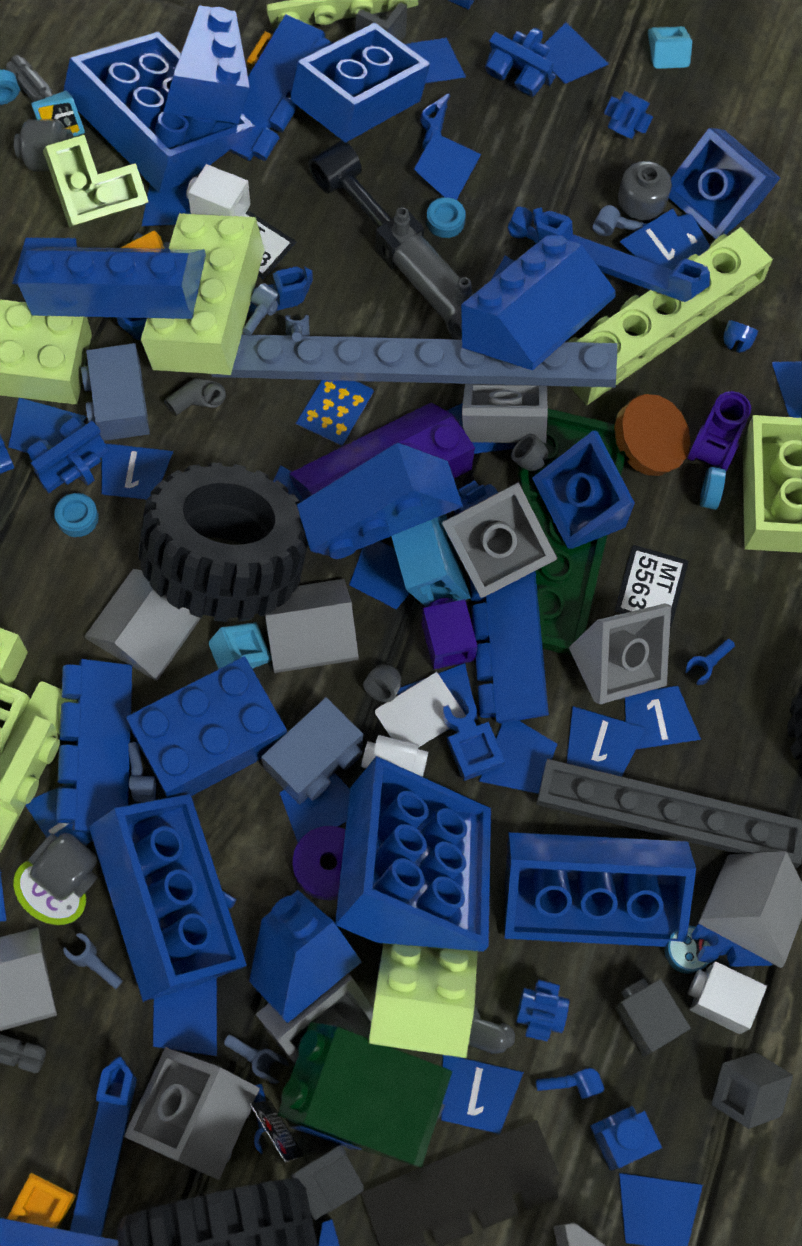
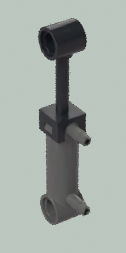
(398, 239)

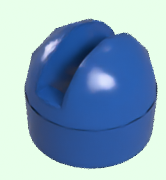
(741, 333)

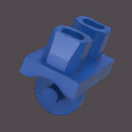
(524, 54)
(70, 457)

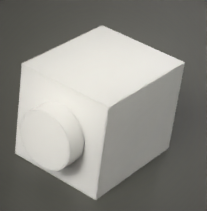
(218, 193)
(726, 997)

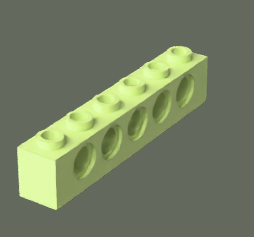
(743, 268)

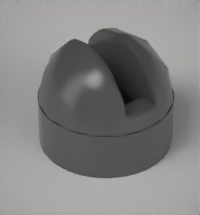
(530, 453)
(383, 683)

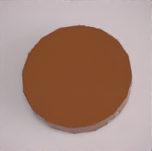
(652, 435)

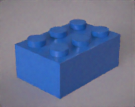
(359, 81)
(207, 729)

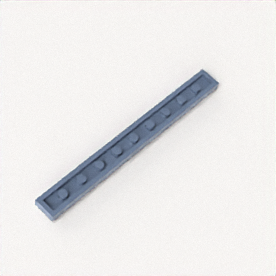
(416, 361)

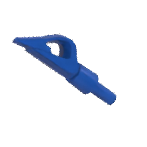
(434, 124)

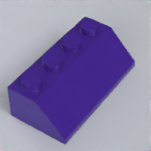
(425, 429)

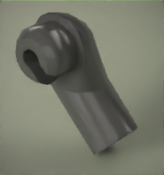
(197, 393)
(490, 1036)

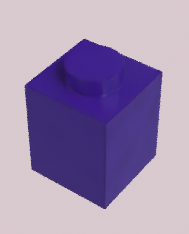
(449, 633)

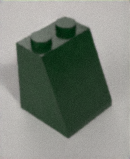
(365, 1094)

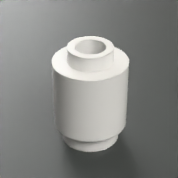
(397, 752)

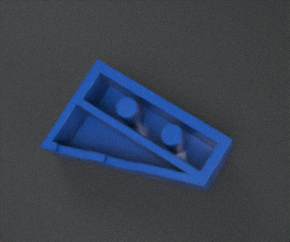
(211, 69)
(378, 501)

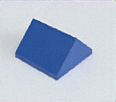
(585, 492)

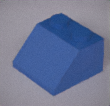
(721, 182)
(298, 956)

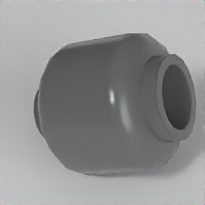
(34, 137)
(644, 190)
(63, 866)

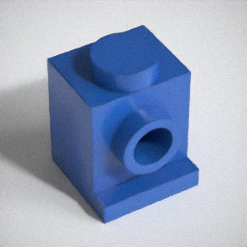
(625, 1137)

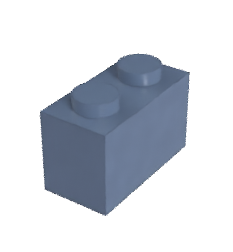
(116, 392)
(314, 752)

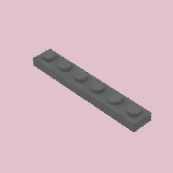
(668, 811)

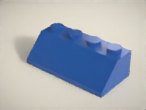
(111, 282)
(535, 303)
(597, 889)
(166, 895)

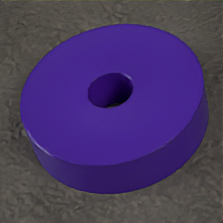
(306, 861)

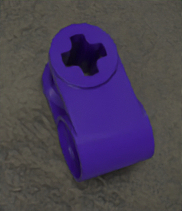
(719, 437)

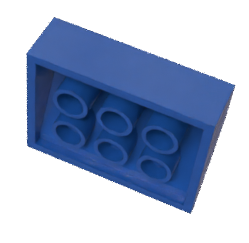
(124, 99)
(414, 862)

